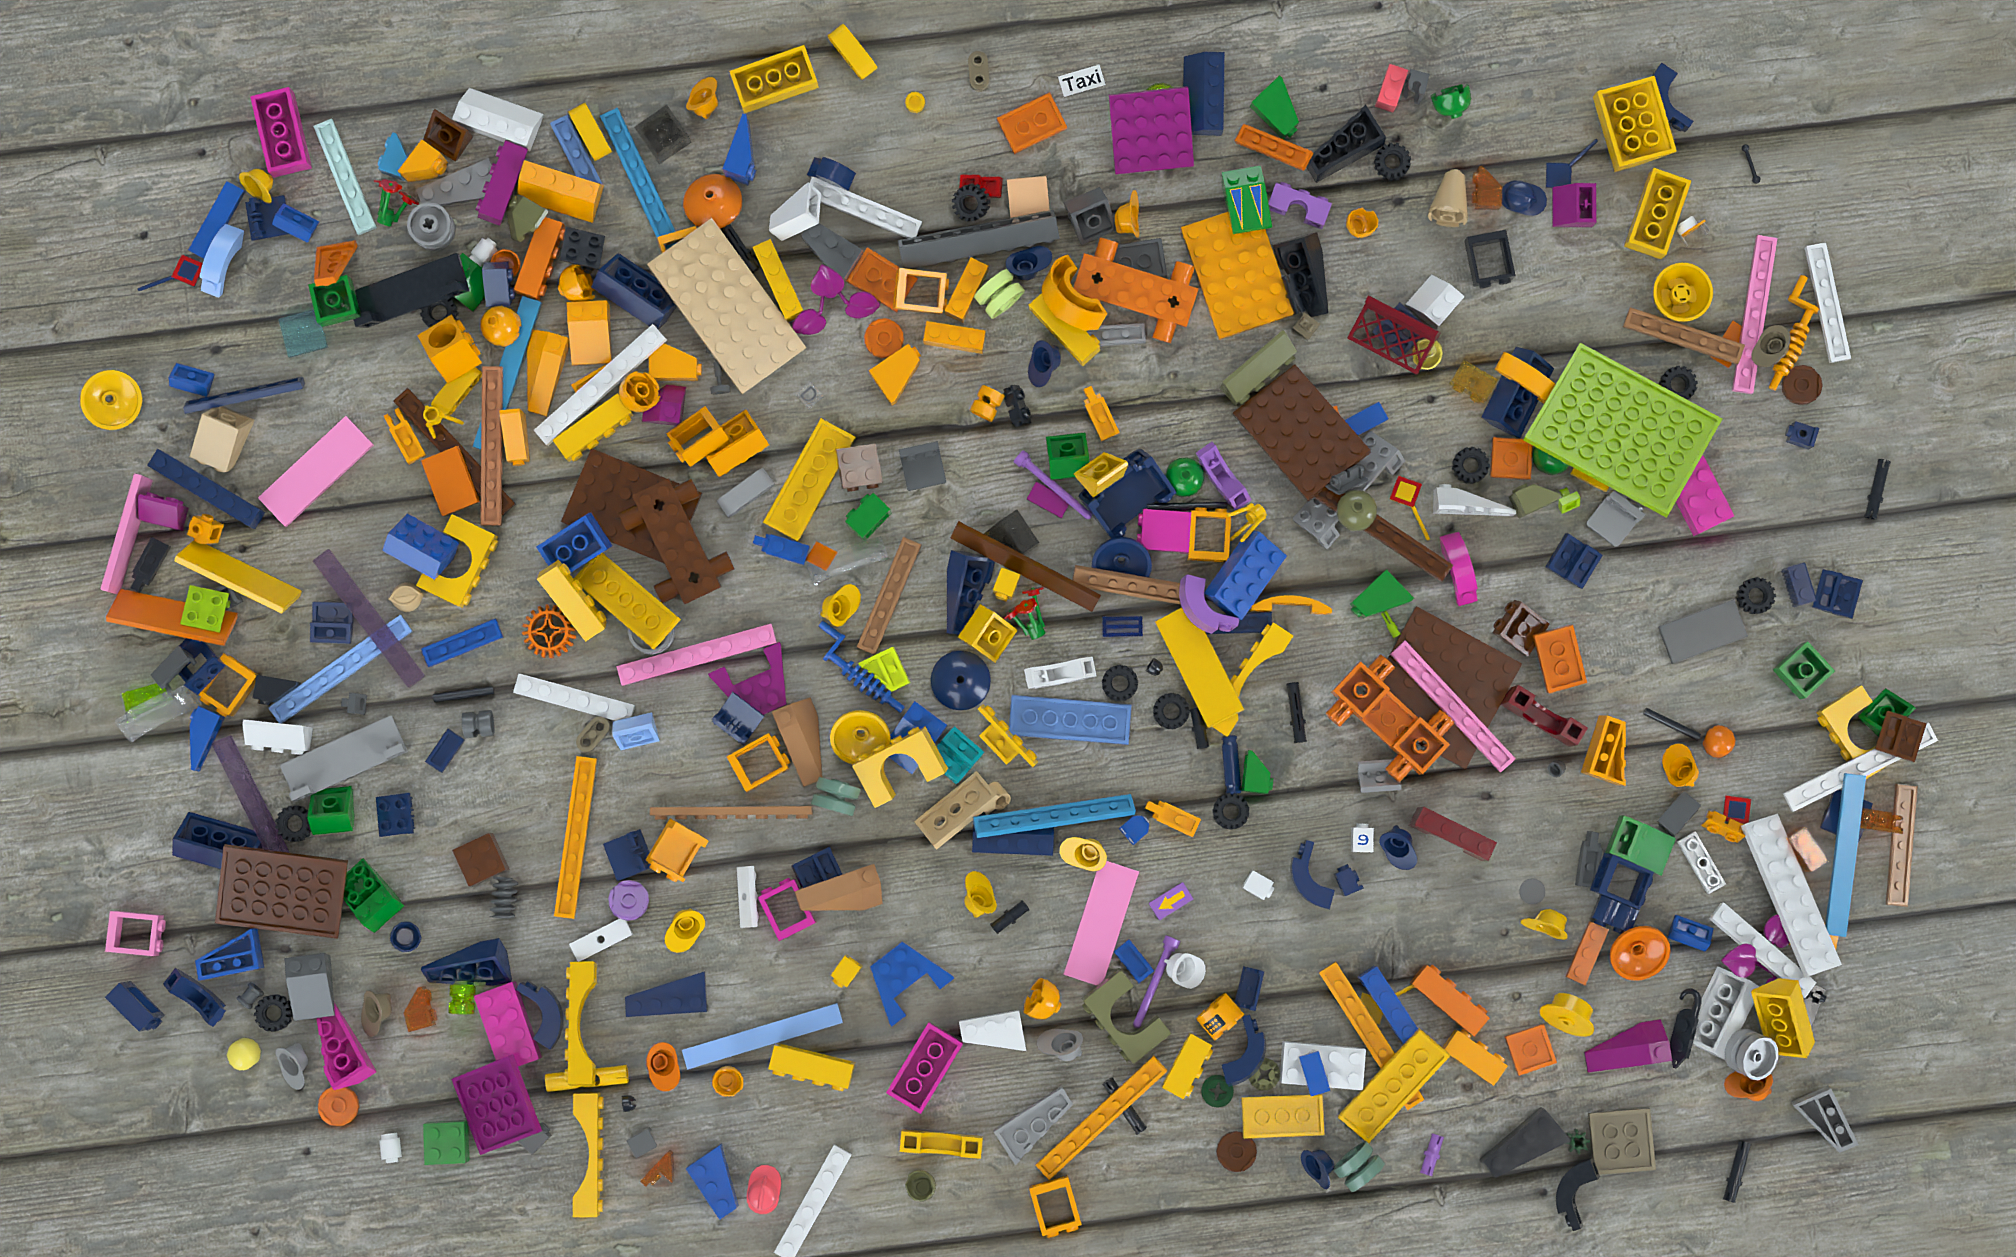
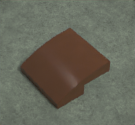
(1900, 736)

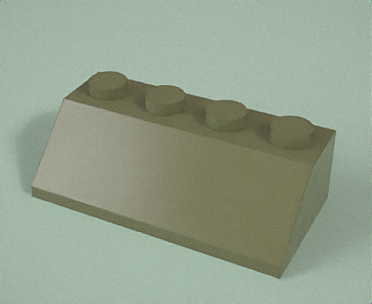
(1258, 368)

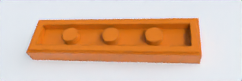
(1273, 147)

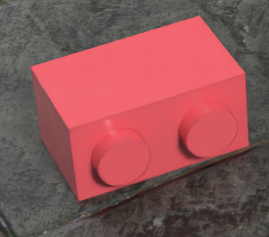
(1391, 88)

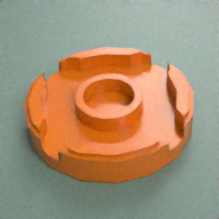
(883, 338)
(338, 1106)

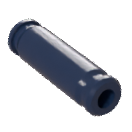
(1231, 764)

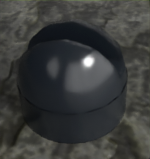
(1154, 667)
(626, 1103)

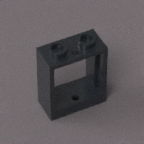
(1484, 239)

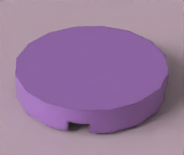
(628, 900)

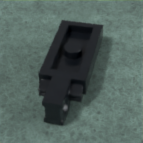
(149, 564)

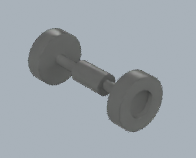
(719, 389)

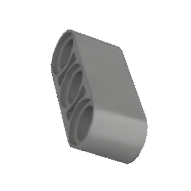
(745, 492)

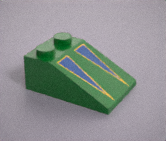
(1246, 199)

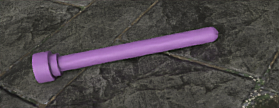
(1024, 461)
(1169, 946)

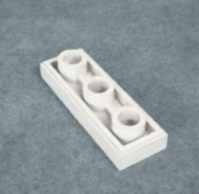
(1694, 852)
(747, 896)
(590, 944)

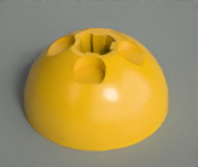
(1690, 285)

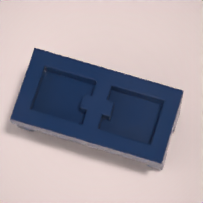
(1249, 988)

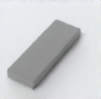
(1120, 334)

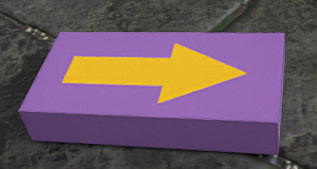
(1170, 901)

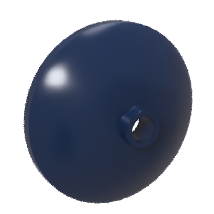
(1136, 556)
(960, 695)

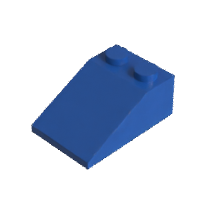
(740, 158)
(916, 717)

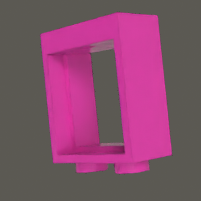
(785, 884)

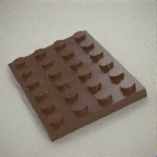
(1301, 432)
(607, 489)
(281, 891)

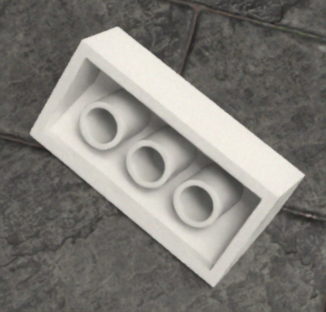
(497, 118)
(1723, 1011)

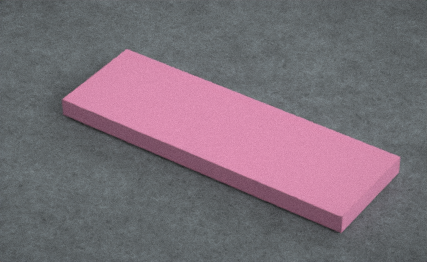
(315, 471)
(125, 536)
(1101, 923)

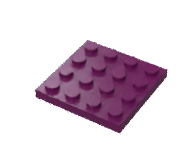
(1151, 130)
(496, 1104)

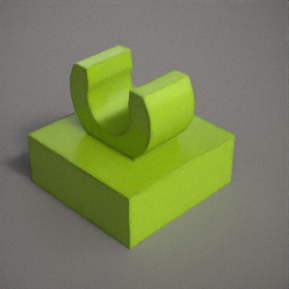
(1568, 500)

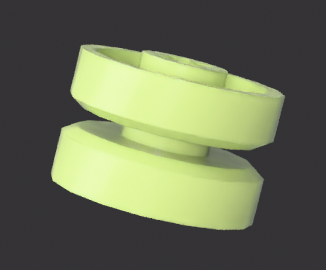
(999, 293)

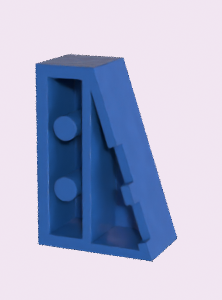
(234, 957)
(714, 1181)

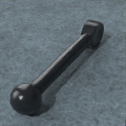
(1756, 179)

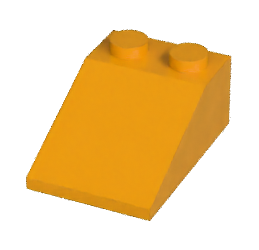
(589, 332)

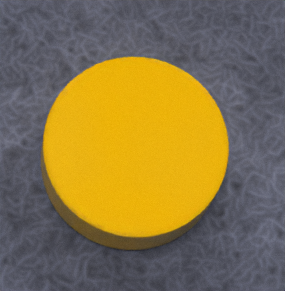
(915, 102)

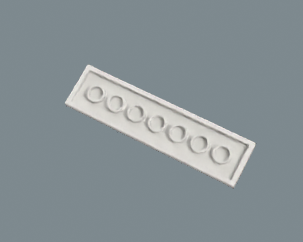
(1791, 895)

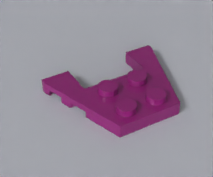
(763, 691)

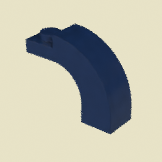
(1664, 77)
(1305, 885)
(196, 995)
(551, 1013)
(1249, 1063)

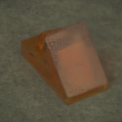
(664, 1166)

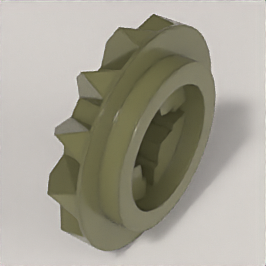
(1274, 1076)

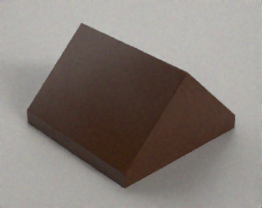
(446, 135)

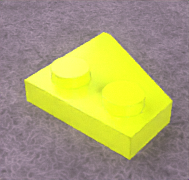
(887, 668)

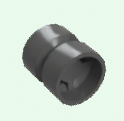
(478, 724)

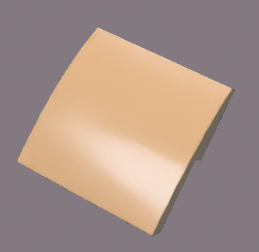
(1027, 195)

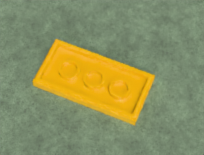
(1282, 1116)

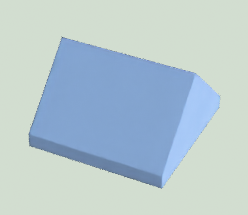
(635, 731)

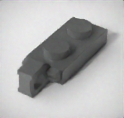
(1589, 860)

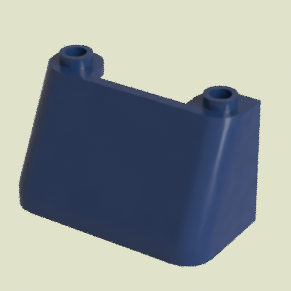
(1129, 495)

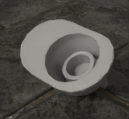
(1062, 1043)
(292, 1064)

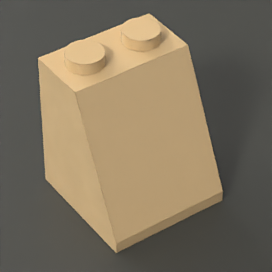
(220, 438)

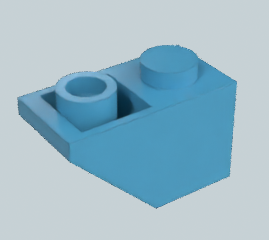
(393, 157)

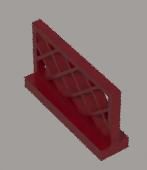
(1401, 319)

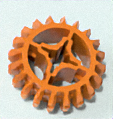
(550, 640)

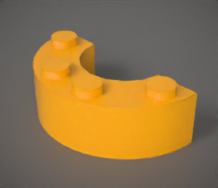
(1066, 301)

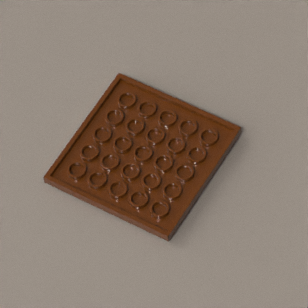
(1465, 664)

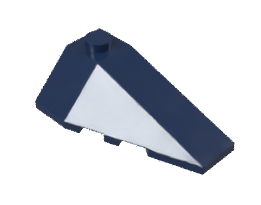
(965, 581)
(480, 962)

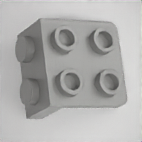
(1615, 518)

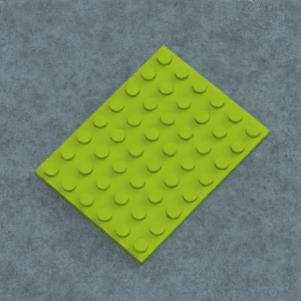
(1623, 430)

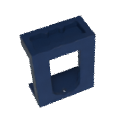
(199, 680)

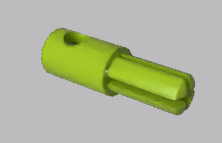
(1391, 627)

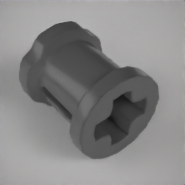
(250, 995)

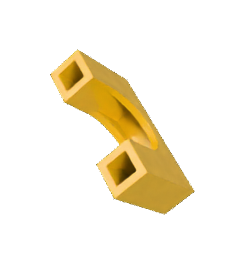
(480, 544)
(1836, 719)
(916, 745)

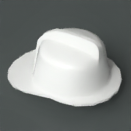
(1185, 969)

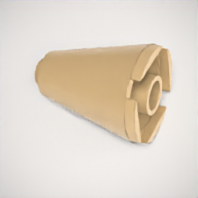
(1450, 201)

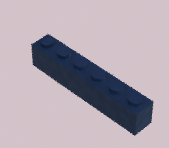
(206, 488)

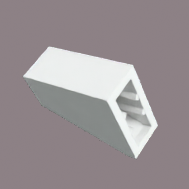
(797, 213)

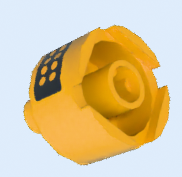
(1219, 1016)

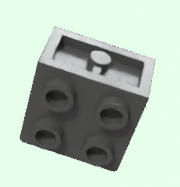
(922, 466)

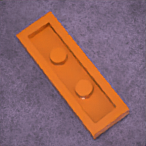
(1587, 953)

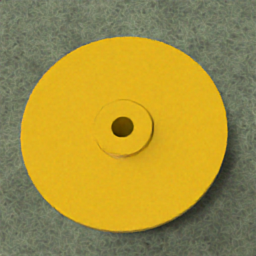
(1569, 1015)

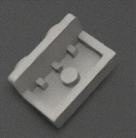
(1375, 778)

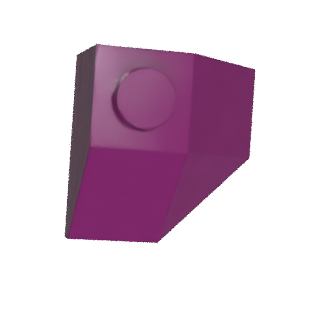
(668, 408)

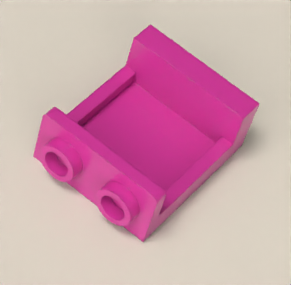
(1165, 530)

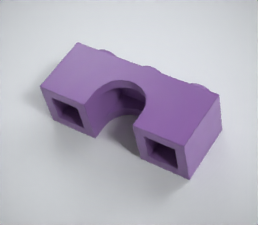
(1316, 208)

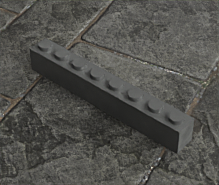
(978, 239)

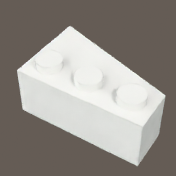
(995, 1030)

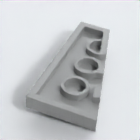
(457, 187)
(1031, 1124)

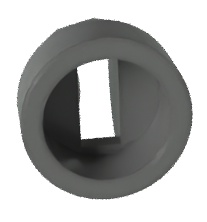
(1556, 768)

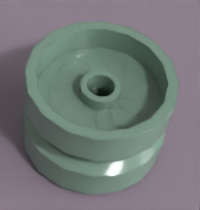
(835, 796)
(1358, 1166)

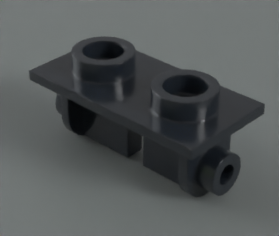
(1015, 396)

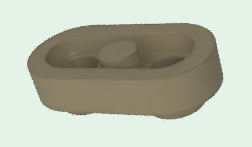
(978, 70)
(593, 734)

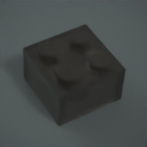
(662, 134)

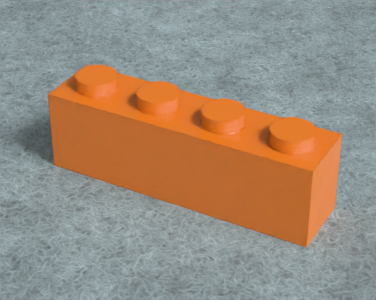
(539, 259)
(1449, 1000)

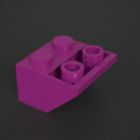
(1574, 205)
(162, 512)

